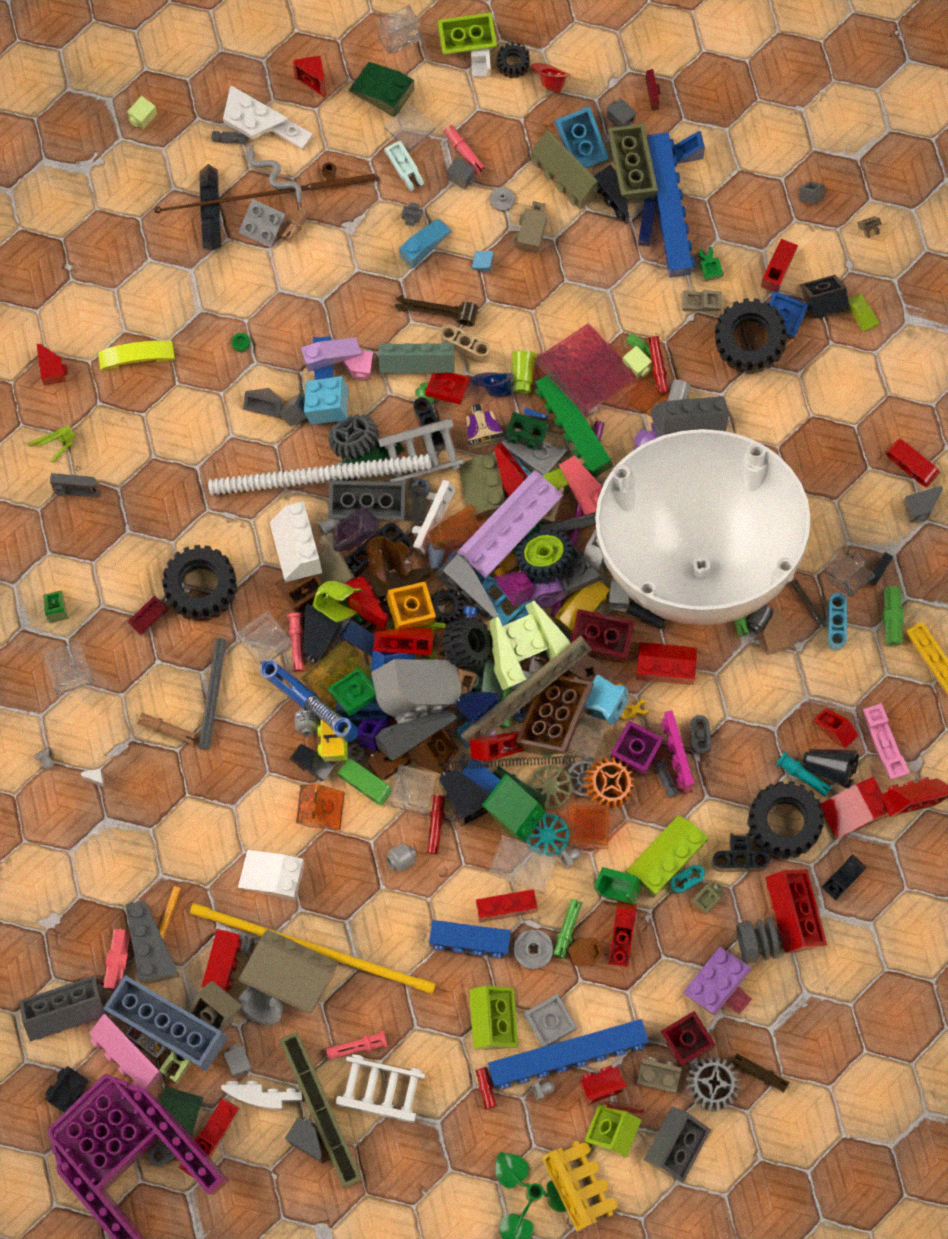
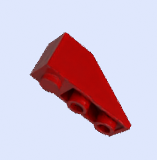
(779, 265)
(366, 603)
(622, 934)

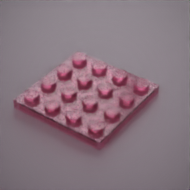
(586, 368)

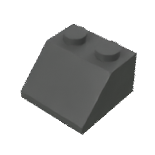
(305, 1138)

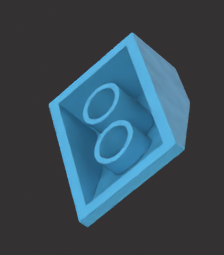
(581, 136)

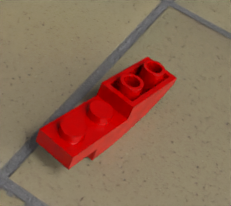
(215, 1128)

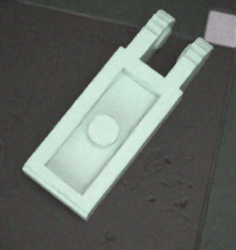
(403, 164)

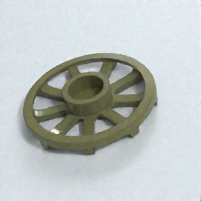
(551, 785)

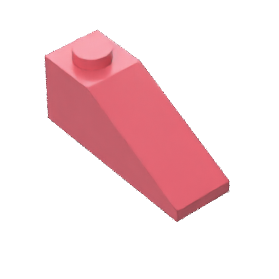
(582, 484)

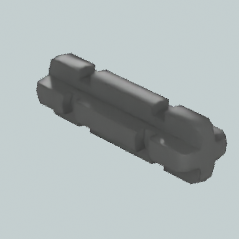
(229, 137)
(665, 778)

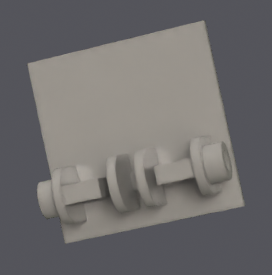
(262, 223)

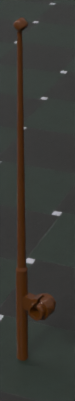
(330, 182)

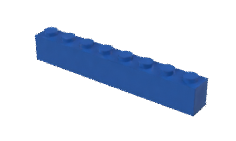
(669, 206)
(567, 1054)

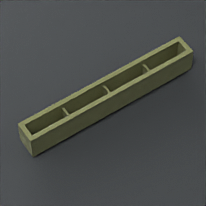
(321, 1110)

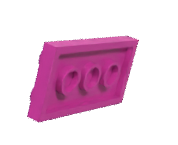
(675, 746)

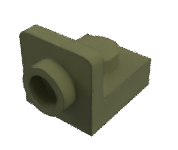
(709, 896)

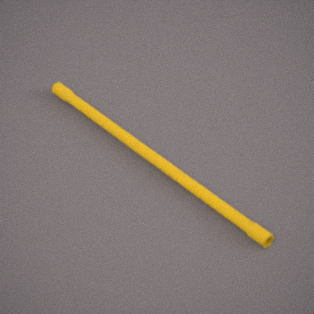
(417, 983)

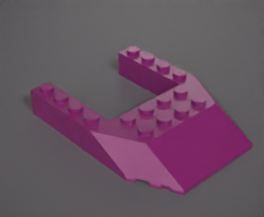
(107, 1134)

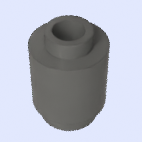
(760, 619)

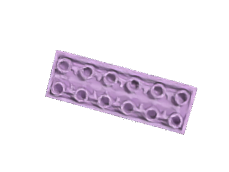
(510, 523)

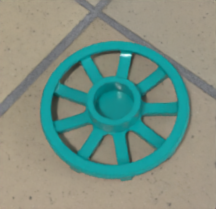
(548, 834)

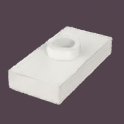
(293, 134)

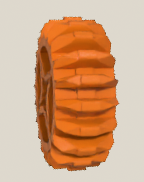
(604, 777)

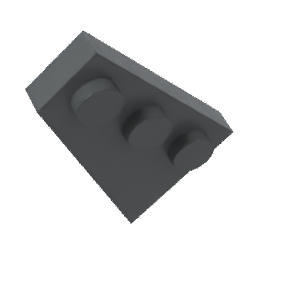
(580, 575)

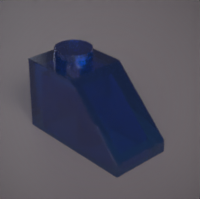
(476, 704)

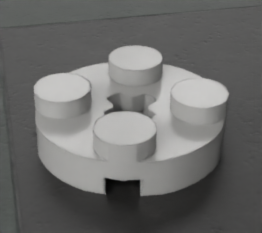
(544, 949)

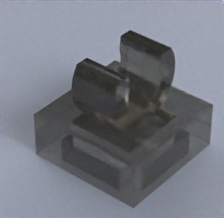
(868, 224)

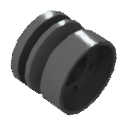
(757, 940)

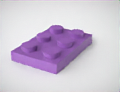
(717, 981)

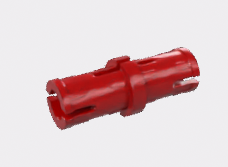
(486, 1088)

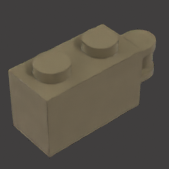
(532, 228)

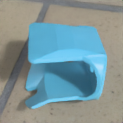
(607, 700)

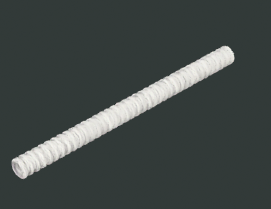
(319, 474)

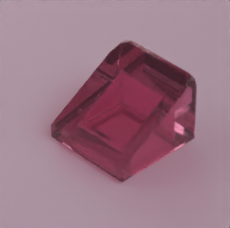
(738, 1000)

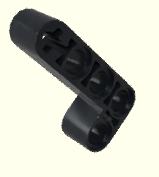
(360, 566)

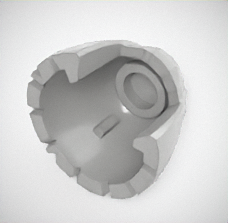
(260, 1006)

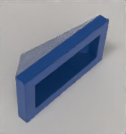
(690, 148)

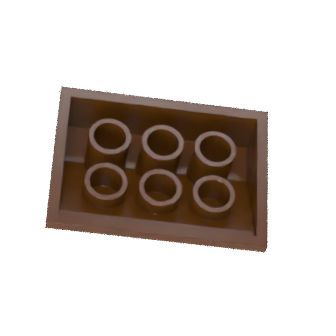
(554, 716)

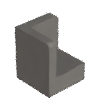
(293, 410)

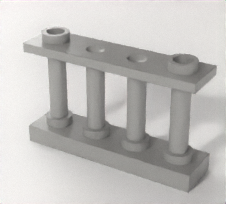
(426, 433)

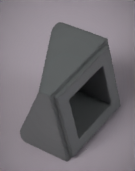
(812, 192)

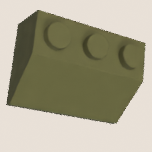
(482, 485)

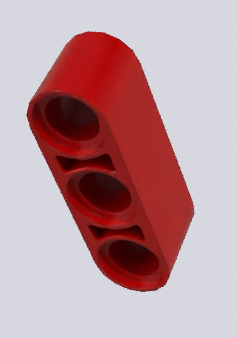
(912, 463)

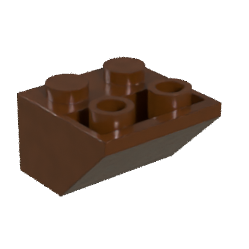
(299, 591)

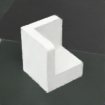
(480, 63)

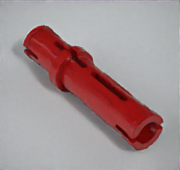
(658, 365)
(435, 824)

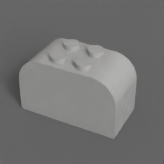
(416, 687)

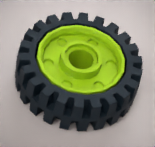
(545, 555)

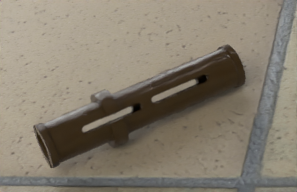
(759, 1072)

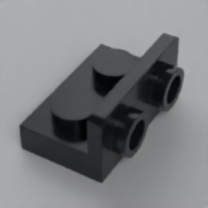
(66, 1089)

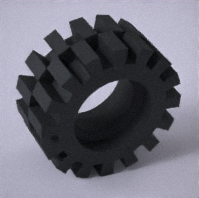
(509, 69)
(451, 596)

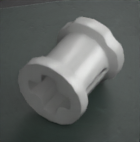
(328, 525)

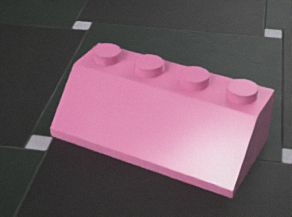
(125, 1053)

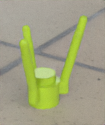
(64, 435)

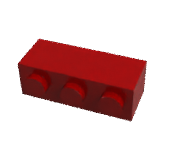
(506, 905)
(222, 959)

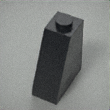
(318, 634)

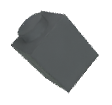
(621, 113)
(461, 173)

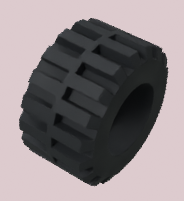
(467, 642)

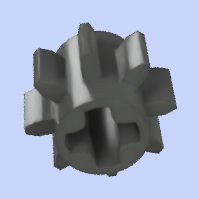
(412, 214)

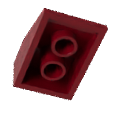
(606, 635)

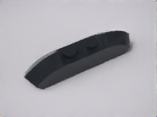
(210, 213)

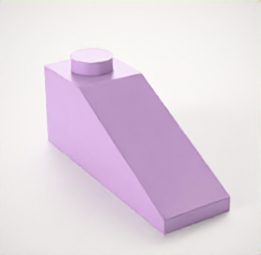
(329, 352)

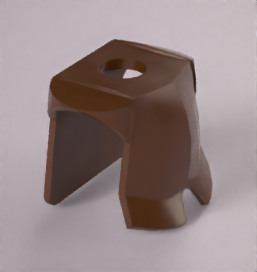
(393, 557)

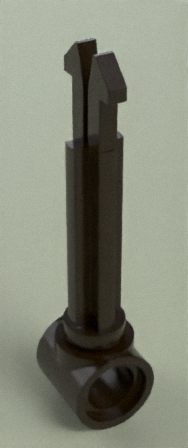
(464, 313)

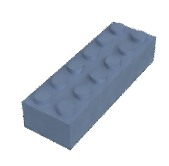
(165, 1023)

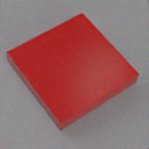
(447, 387)

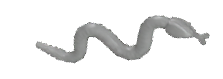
(277, 169)

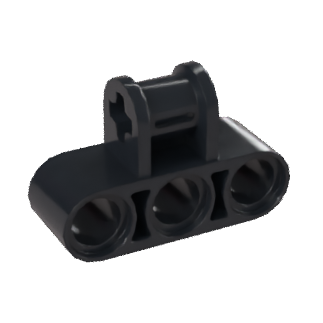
(740, 847)

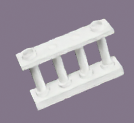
(386, 1109)

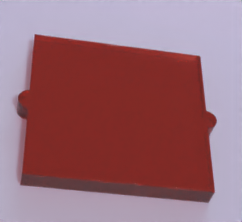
(624, 1107)

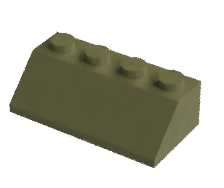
(633, 162)
(564, 170)

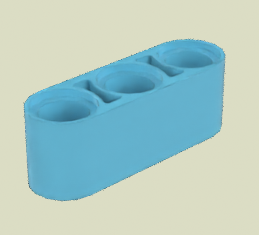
(837, 630)

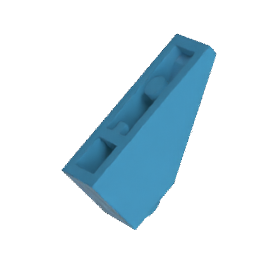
(423, 242)

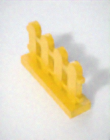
(571, 1193)

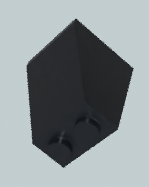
(463, 796)

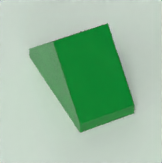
(55, 606)

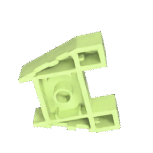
(522, 640)

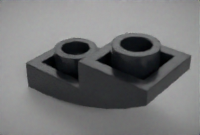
(310, 760)

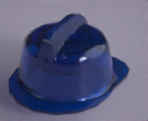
(495, 383)

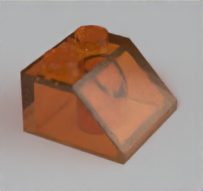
(320, 807)

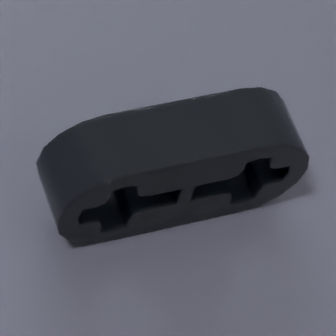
(881, 568)

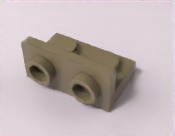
(659, 1075)

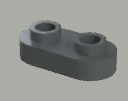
(700, 735)
(167, 1155)

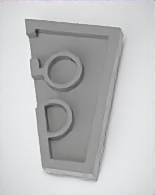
(541, 461)

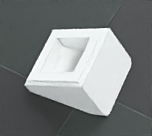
(94, 776)

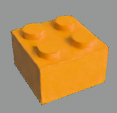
(411, 606)

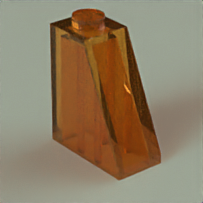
(455, 530)

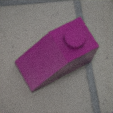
(515, 586)

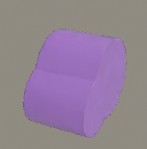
(548, 593)

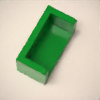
(618, 886)

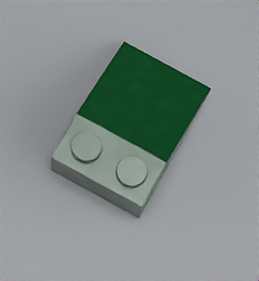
(383, 88)

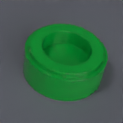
(241, 342)

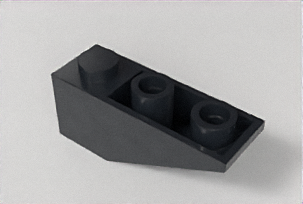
(610, 190)

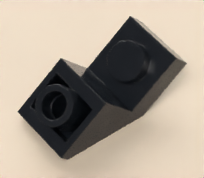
(844, 877)

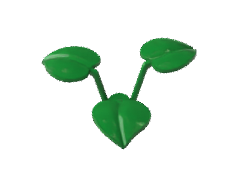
(512, 1170)

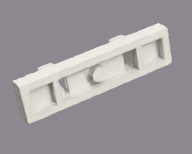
(434, 517)

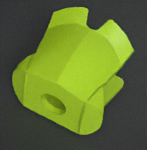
(329, 604)

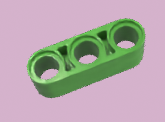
(365, 782)

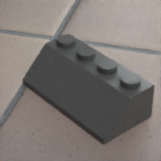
(690, 414)
(382, 499)
(62, 1008)

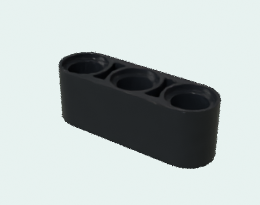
(428, 416)

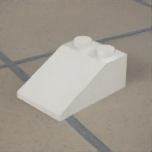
(272, 874)

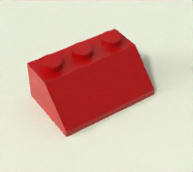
(666, 663)
(914, 796)

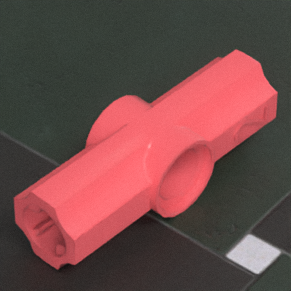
(117, 959)

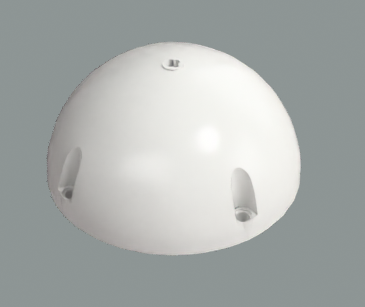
(701, 528)

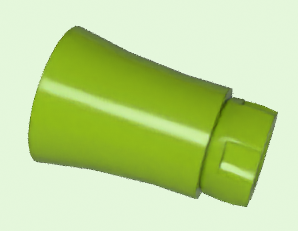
(523, 369)

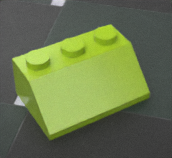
(467, 33)
(493, 1017)

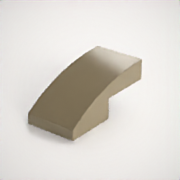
(701, 301)

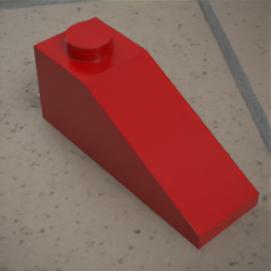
(510, 471)
(404, 640)
(495, 746)

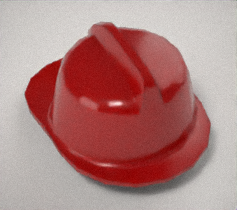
(551, 77)

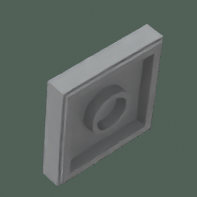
(550, 1020)

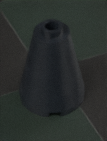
(833, 764)

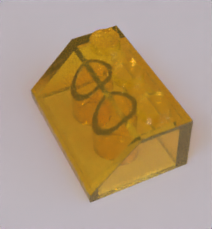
(332, 668)

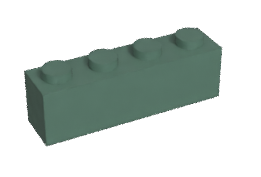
(417, 358)

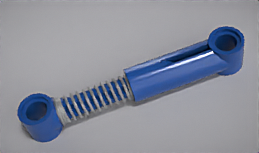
(308, 700)

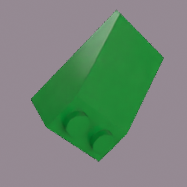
(513, 809)

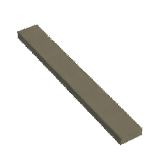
(528, 690)

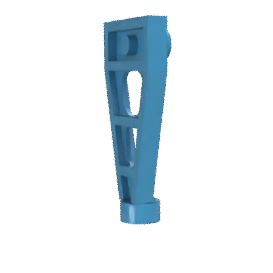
(519, 613)

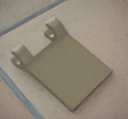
(332, 562)

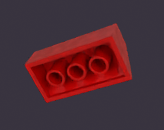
(795, 910)

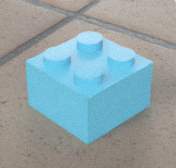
(326, 400)

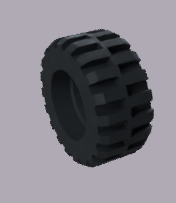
(746, 312)
(199, 559)
(797, 797)

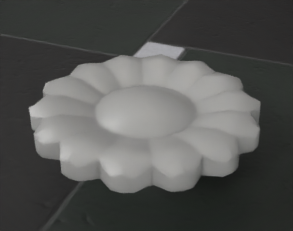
(502, 199)

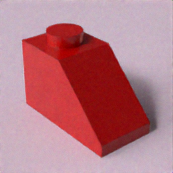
(51, 366)
(836, 727)

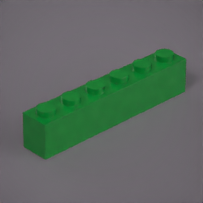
(575, 427)

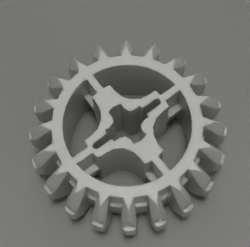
(705, 1082)

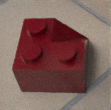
(687, 1039)

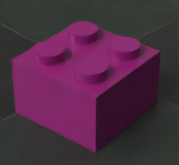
(637, 748)

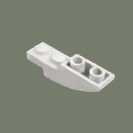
(253, 1095)

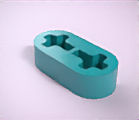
(684, 876)

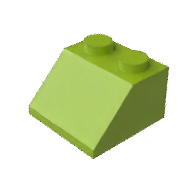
(613, 1130)

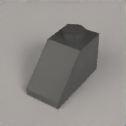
(921, 504)

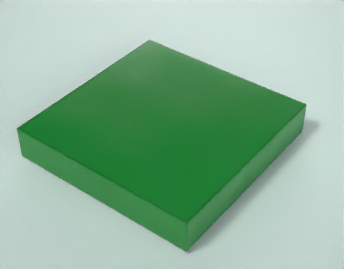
(353, 691)

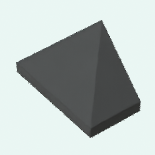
(263, 402)

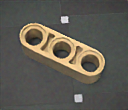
(471, 350)

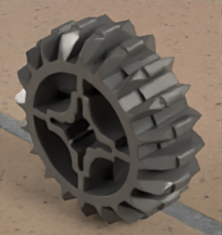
(353, 436)

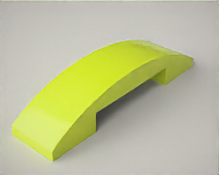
(136, 352)

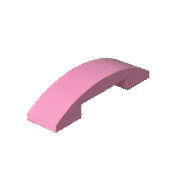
(884, 742)

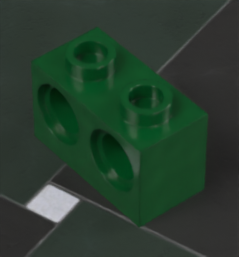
(527, 426)

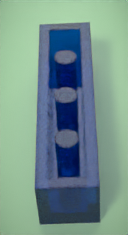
(647, 222)

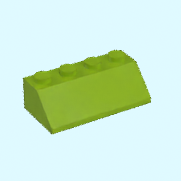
(668, 855)

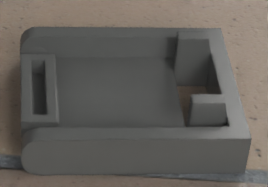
(74, 485)

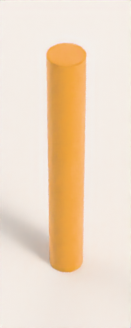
(169, 910)

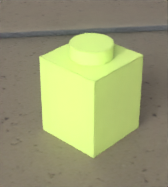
(141, 113)
(637, 362)

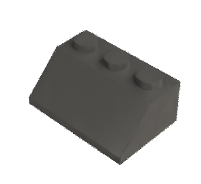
(677, 1144)

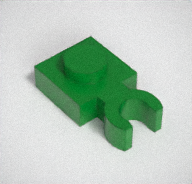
(710, 267)

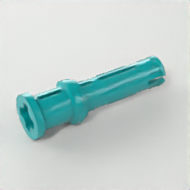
(795, 768)

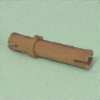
(166, 728)

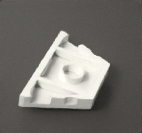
(250, 115)

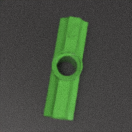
(893, 616)

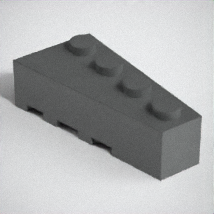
(149, 948)

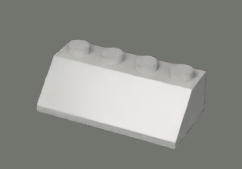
(295, 543)

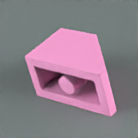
(360, 366)

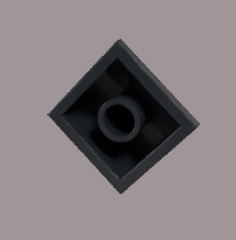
(825, 296)

